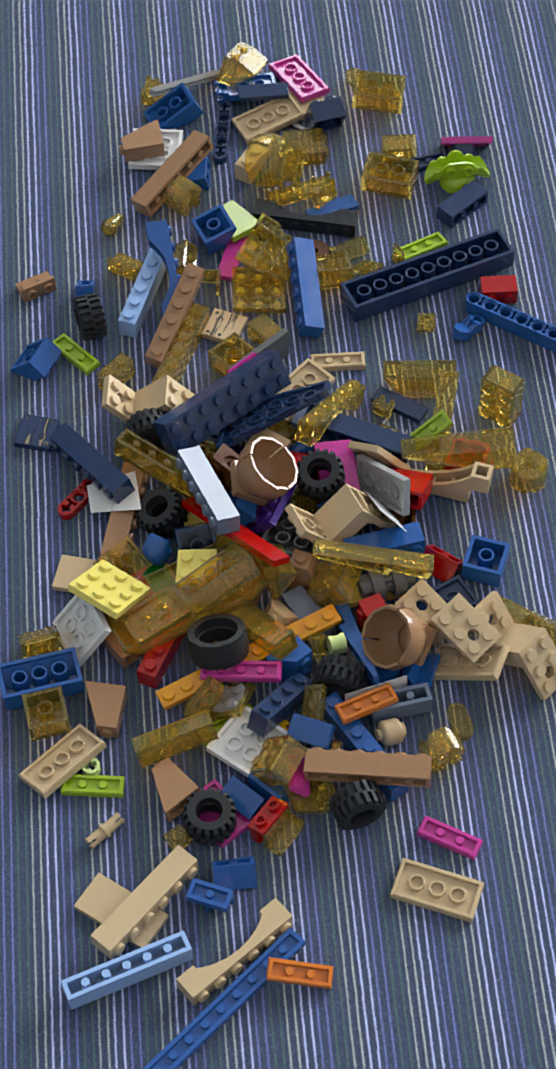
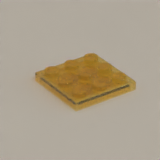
(257, 291)

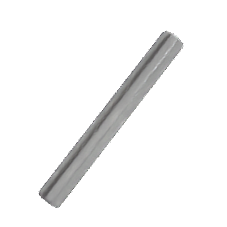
(188, 82)

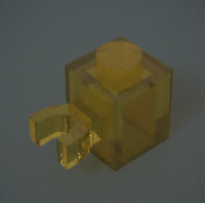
(146, 98)

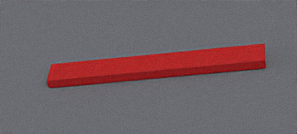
(245, 538)

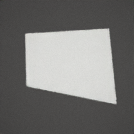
(99, 502)

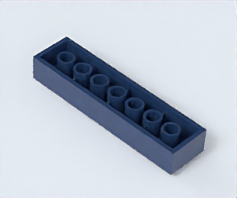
(222, 402)

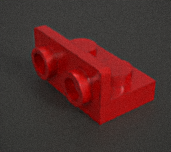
(266, 818)

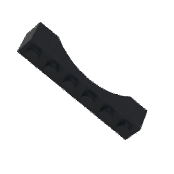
(339, 223)

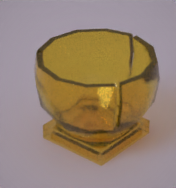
(274, 161)

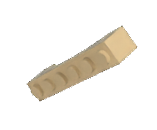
(200, 982)

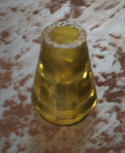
(112, 224)

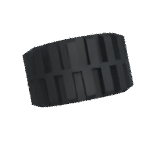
(90, 316)
(142, 425)
(320, 461)
(155, 503)
(340, 674)
(357, 804)
(209, 831)

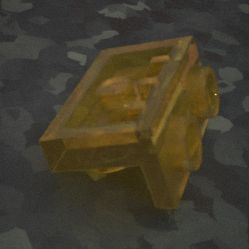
(124, 266)

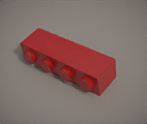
(157, 662)

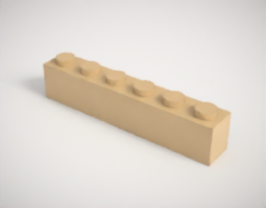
(144, 902)

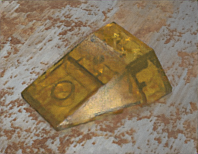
(266, 249)

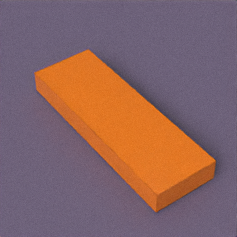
(366, 703)
(299, 973)

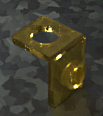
(397, 255)
(213, 276)

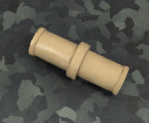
(104, 830)

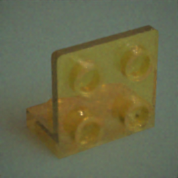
(317, 800)

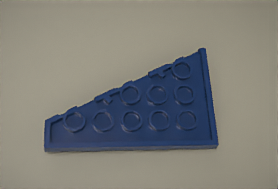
(271, 412)

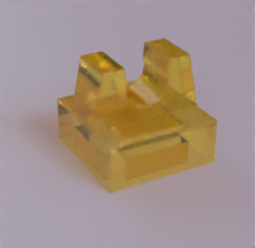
(381, 408)

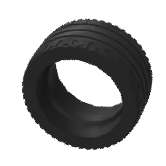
(221, 654)

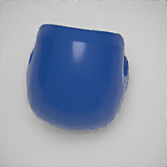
(157, 549)

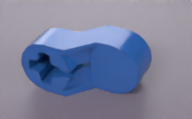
(468, 327)

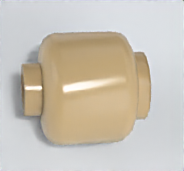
(390, 732)

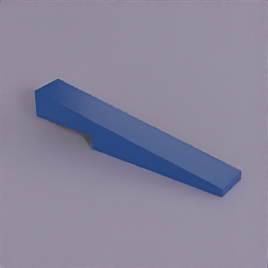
(354, 641)

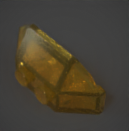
(241, 64)
(416, 377)

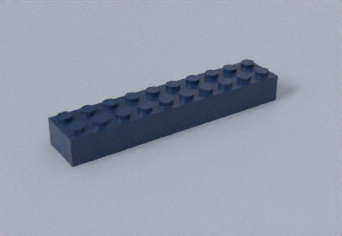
(426, 274)

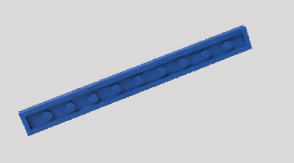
(225, 1004)

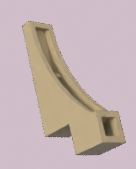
(461, 481)

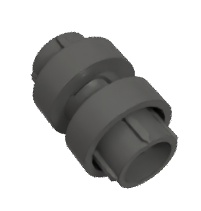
(373, 583)

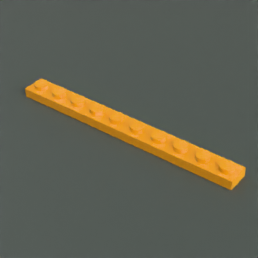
(185, 687)

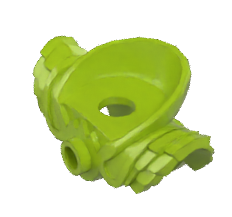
(455, 170)

